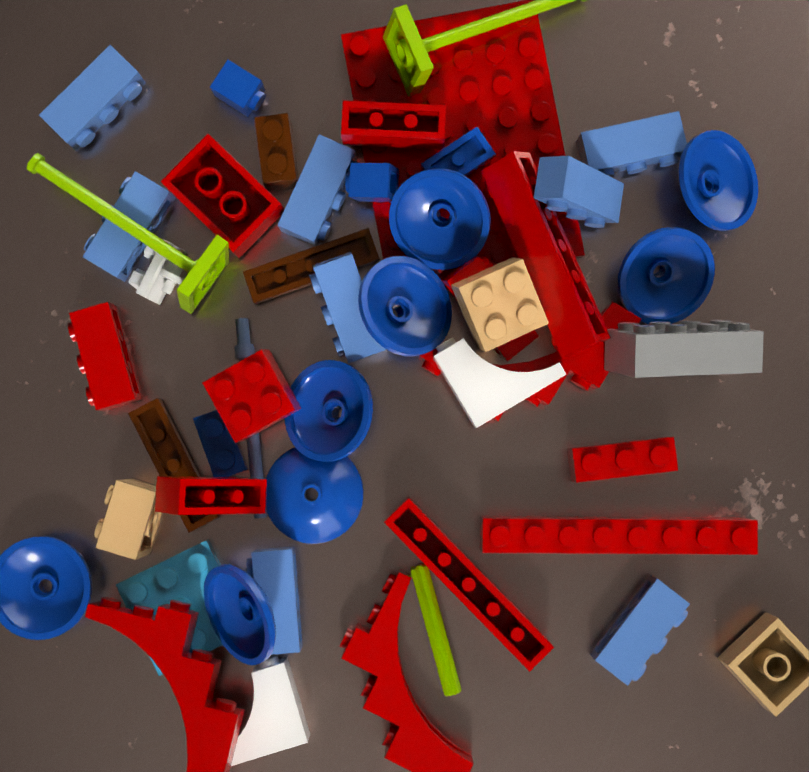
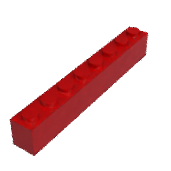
(618, 535)

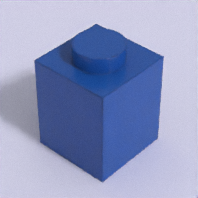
(238, 88)
(372, 182)

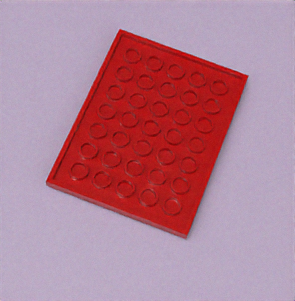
(486, 83)

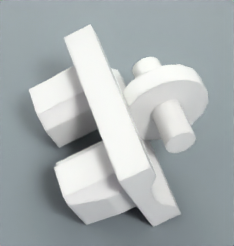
(158, 278)

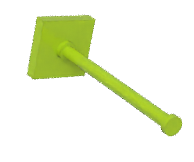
(410, 51)
(200, 273)

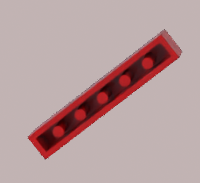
(550, 261)
(469, 584)

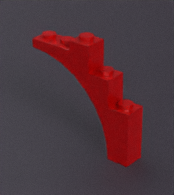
(585, 367)
(167, 639)
(414, 741)

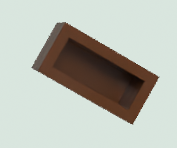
(276, 152)

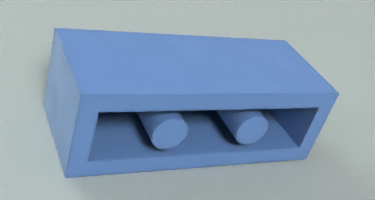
(93, 98)
(634, 144)
(578, 191)
(318, 192)
(115, 248)
(340, 286)
(277, 575)
(640, 630)

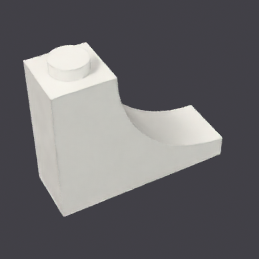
(484, 388)
(276, 713)

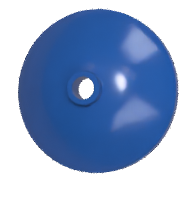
(718, 180)
(429, 236)
(678, 286)
(417, 298)
(321, 394)
(319, 520)
(24, 602)
(240, 614)

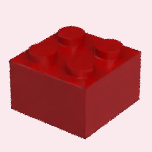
(251, 395)

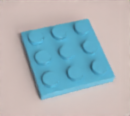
(181, 580)

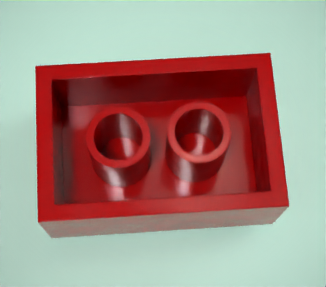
(223, 195)

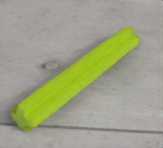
(435, 629)

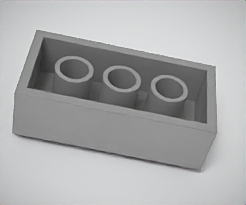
(684, 349)

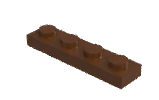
(294, 270)
(167, 450)

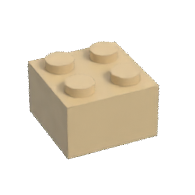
(500, 304)
(129, 520)
(769, 663)

